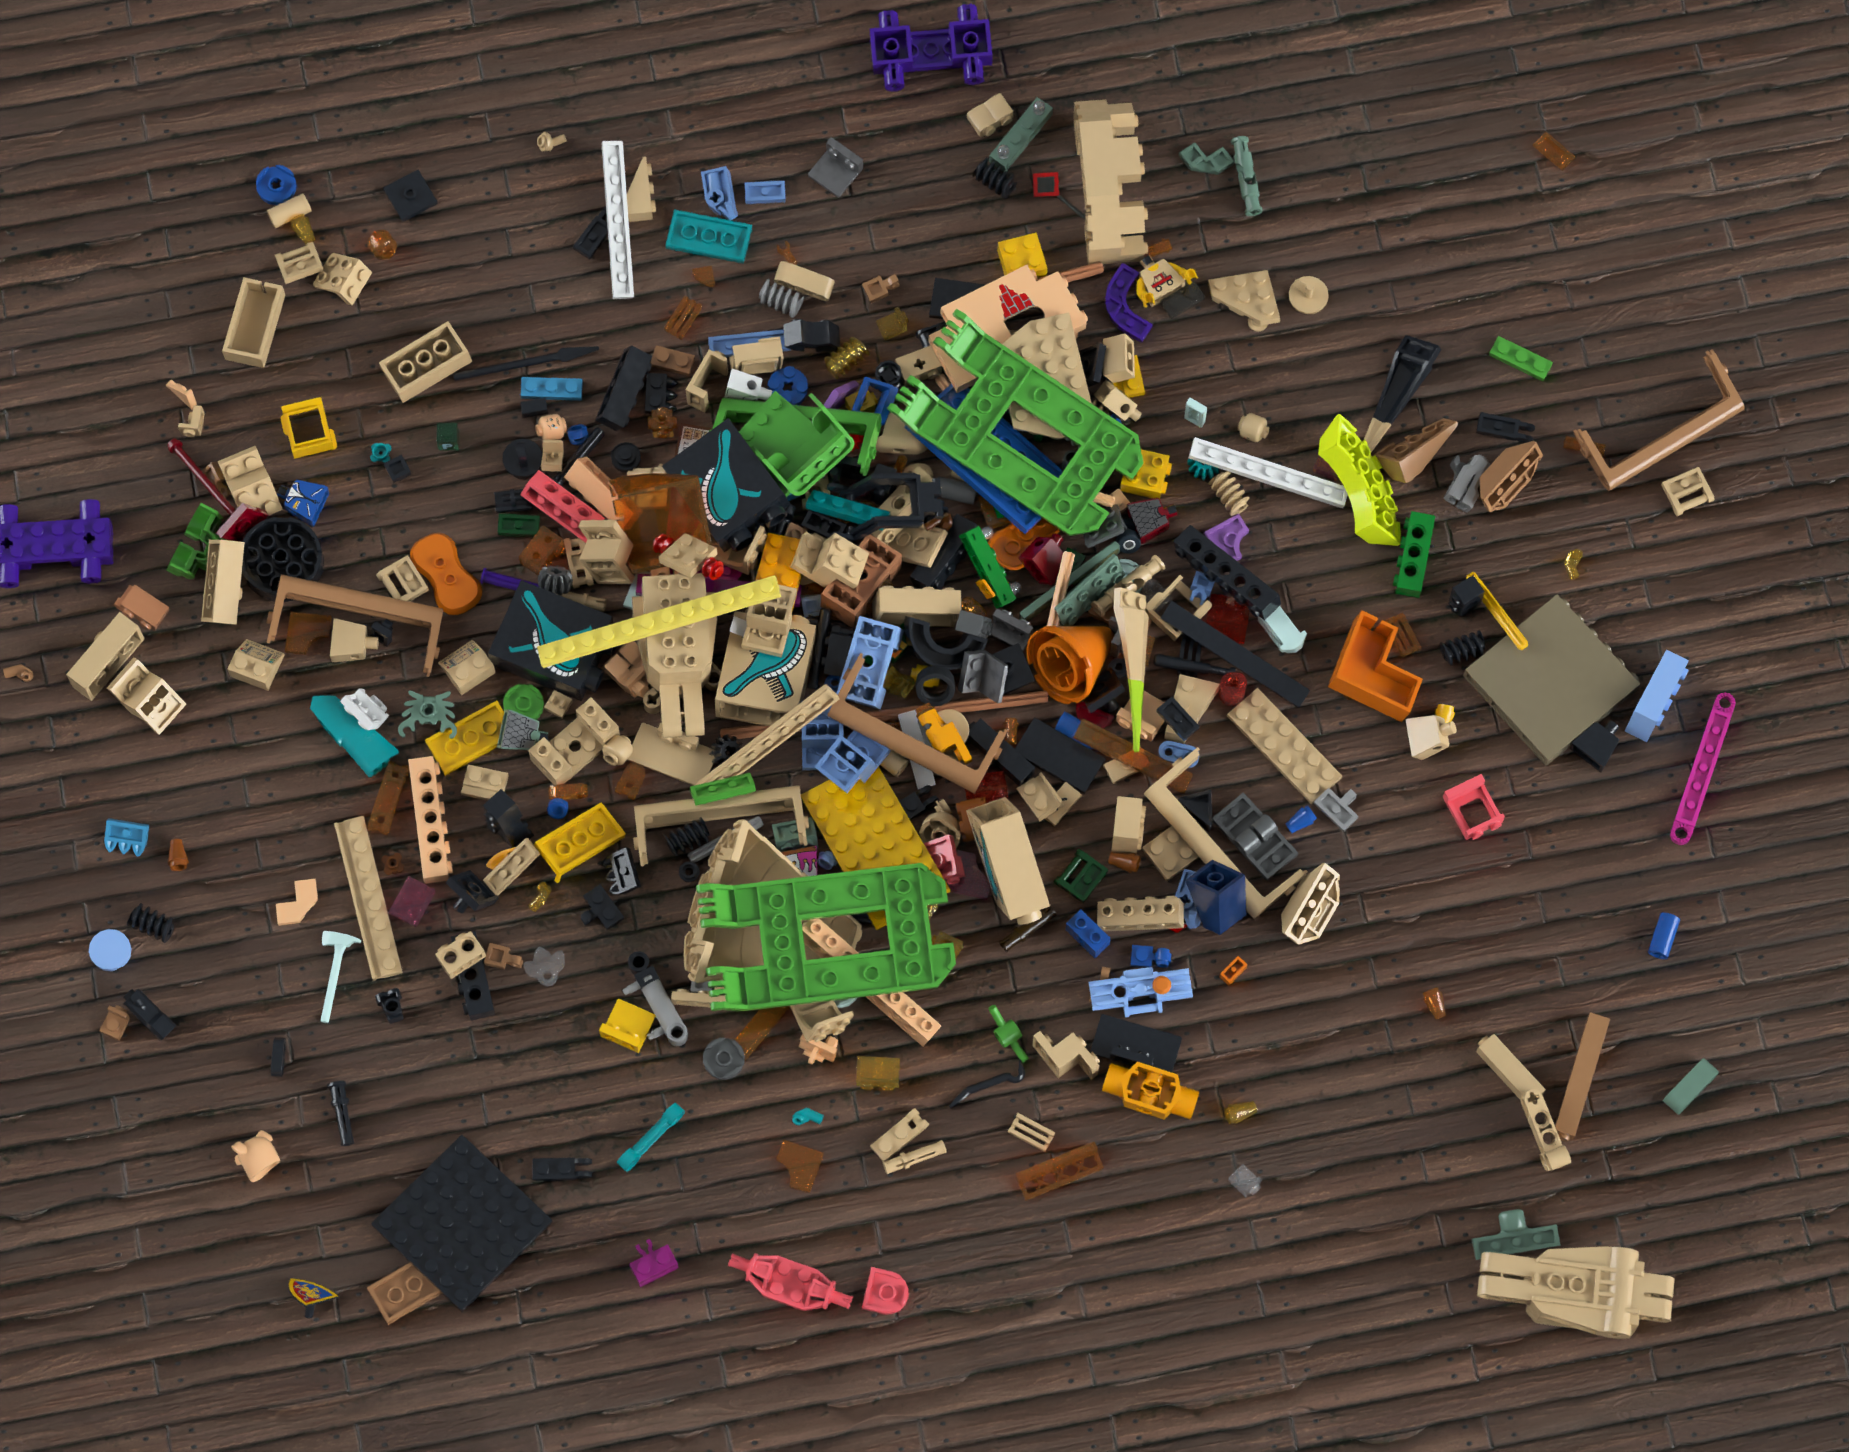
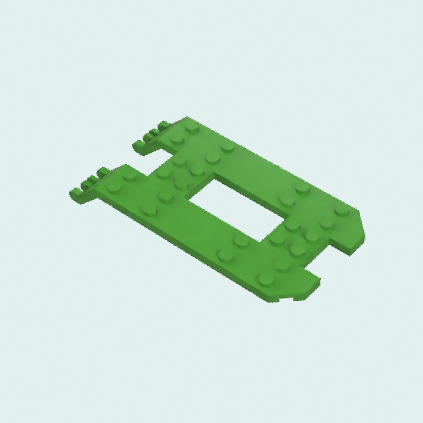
(1008, 379)
(784, 903)

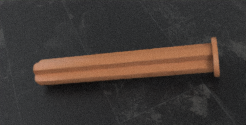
(1081, 272)

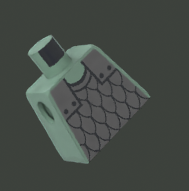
(519, 731)

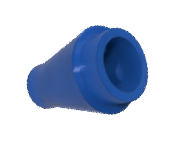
(1302, 819)

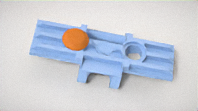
(1141, 982)

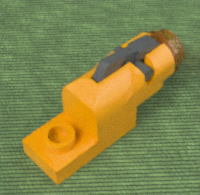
(941, 736)

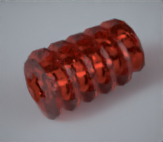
(1232, 688)

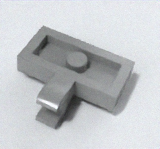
(1337, 809)

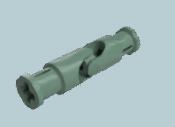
(1244, 167)

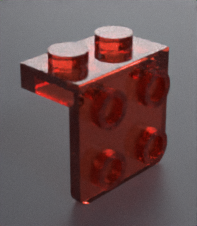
(1228, 617)

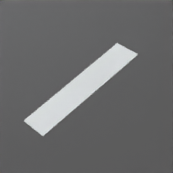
(910, 726)

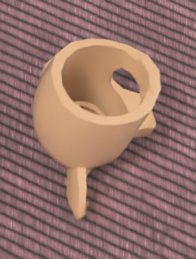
(256, 1155)

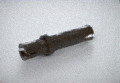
(1020, 934)

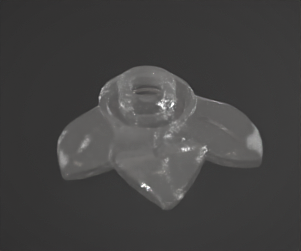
(543, 964)

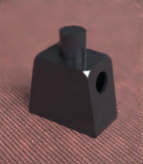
(1597, 744)

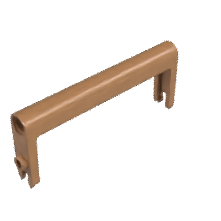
(1670, 441)
(360, 603)
(905, 744)

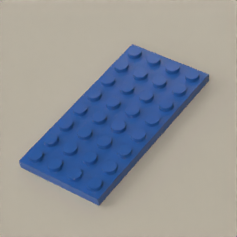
(1014, 511)

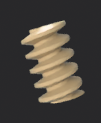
(1229, 493)

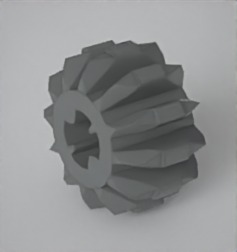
(555, 579)

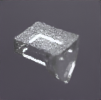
(1150, 589)

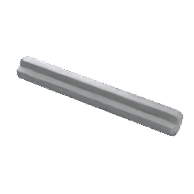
(707, 849)

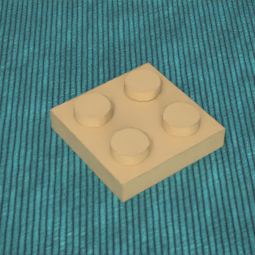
(1170, 853)

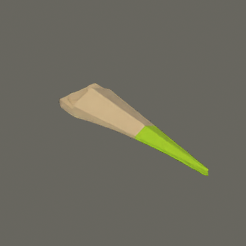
(1133, 630)

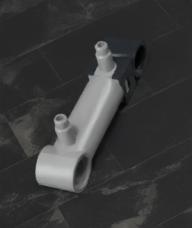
(658, 999)

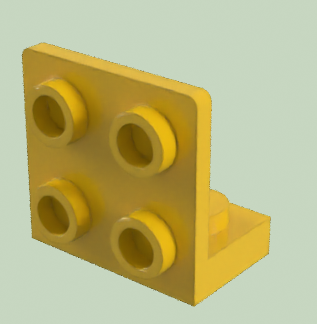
(627, 1025)

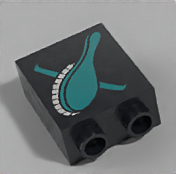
(734, 486)
(542, 618)

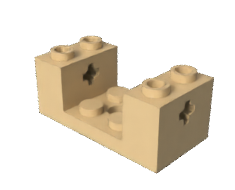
(590, 729)

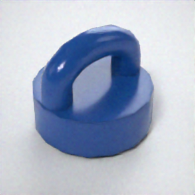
(577, 432)
(557, 808)

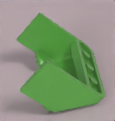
(814, 456)

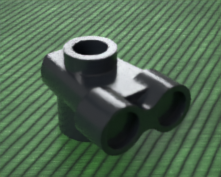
(391, 1004)

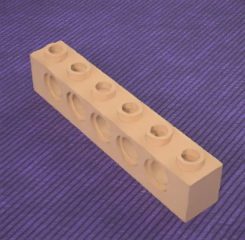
(419, 769)

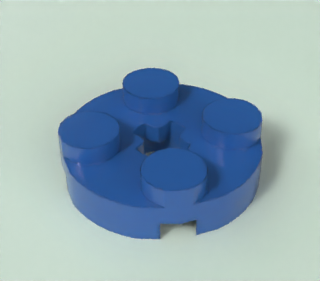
(274, 174)
(791, 376)

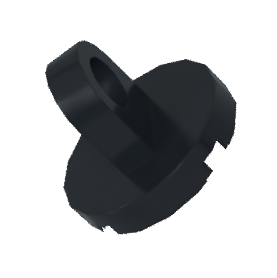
(522, 458)

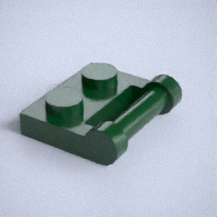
(1086, 880)

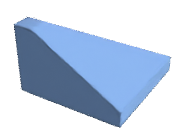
(811, 604)

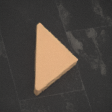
(180, 391)

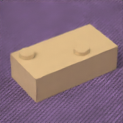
(425, 362)
(222, 582)
(105, 656)

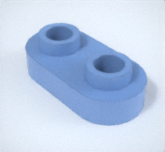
(1178, 750)

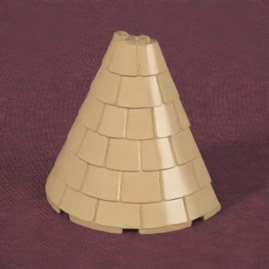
(738, 859)

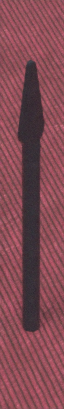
(563, 355)

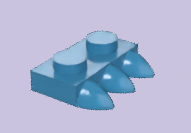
(126, 834)

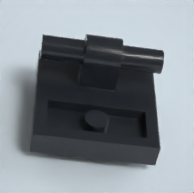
(845, 468)

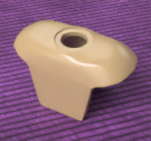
(898, 439)

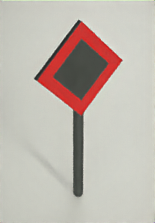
(1048, 186)

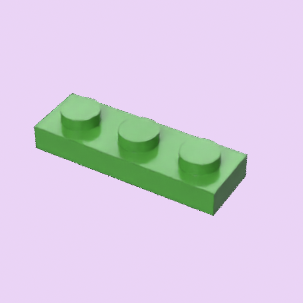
(1520, 358)
(722, 789)

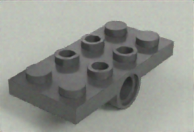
(1255, 836)

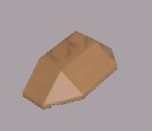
(1509, 475)

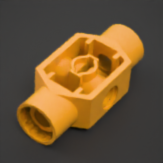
(1150, 1090)

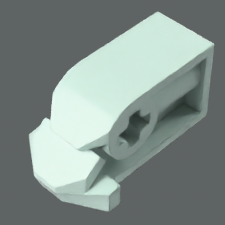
(1283, 631)

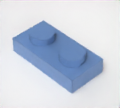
(765, 192)

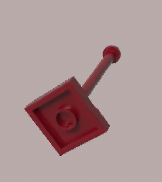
(241, 519)

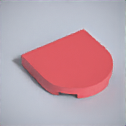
(885, 1292)

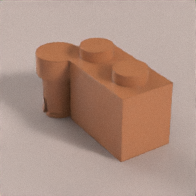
(142, 606)

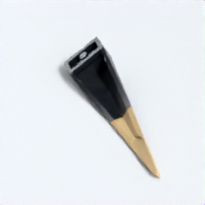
(1407, 372)

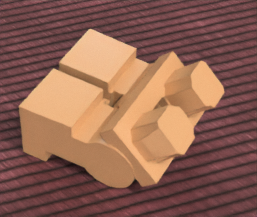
(632, 679)

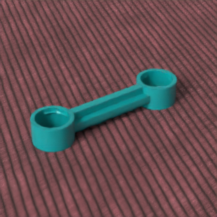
(668, 1119)

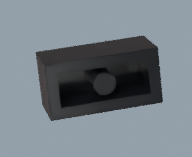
(534, 407)

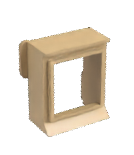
(758, 357)
(1159, 597)

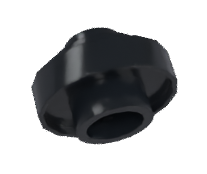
(625, 457)

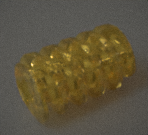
(845, 356)

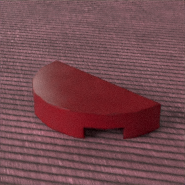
(1097, 717)

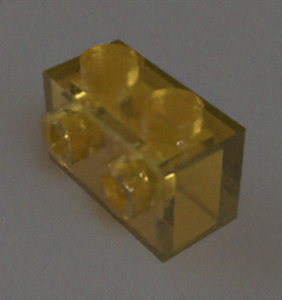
(878, 1073)

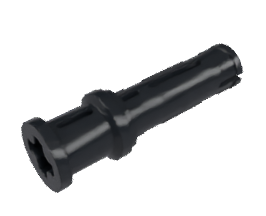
(340, 1102)

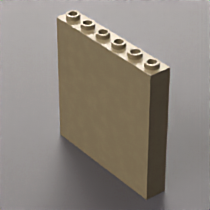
(1555, 683)

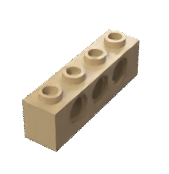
(898, 505)

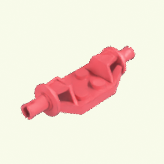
(790, 1282)

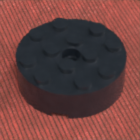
(278, 539)

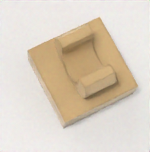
(558, 704)

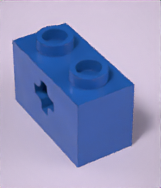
(1087, 933)

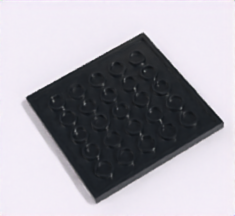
(461, 1223)

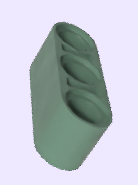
(1691, 1086)

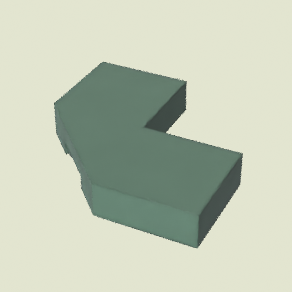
(1198, 162)

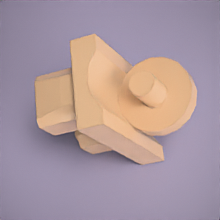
(819, 1050)

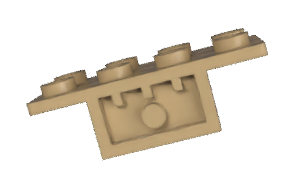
(672, 756)

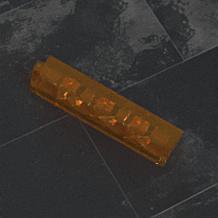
(1056, 1163)

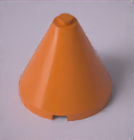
(1068, 659)

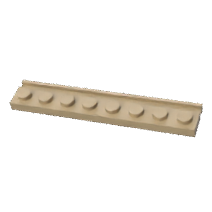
(368, 898)

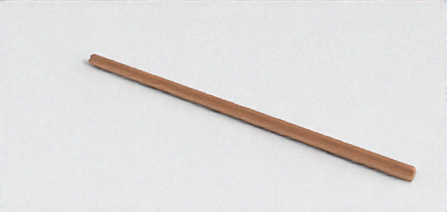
(892, 714)

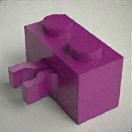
(654, 1264)

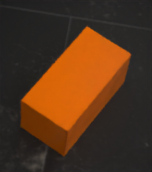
(1233, 970)

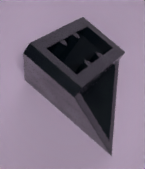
(1199, 807)

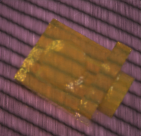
(893, 324)
(898, 683)

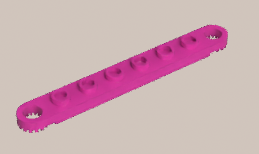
(1702, 768)

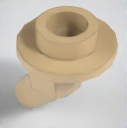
(546, 143)

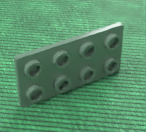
(1088, 590)

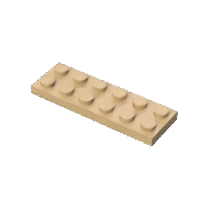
(1284, 745)

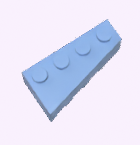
(1657, 695)

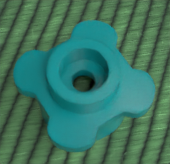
(380, 447)

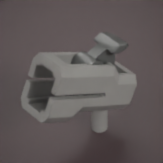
(1466, 481)

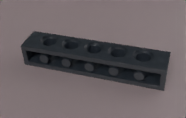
(1192, 539)

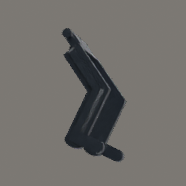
(921, 498)

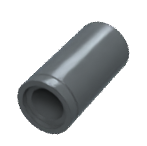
(957, 491)

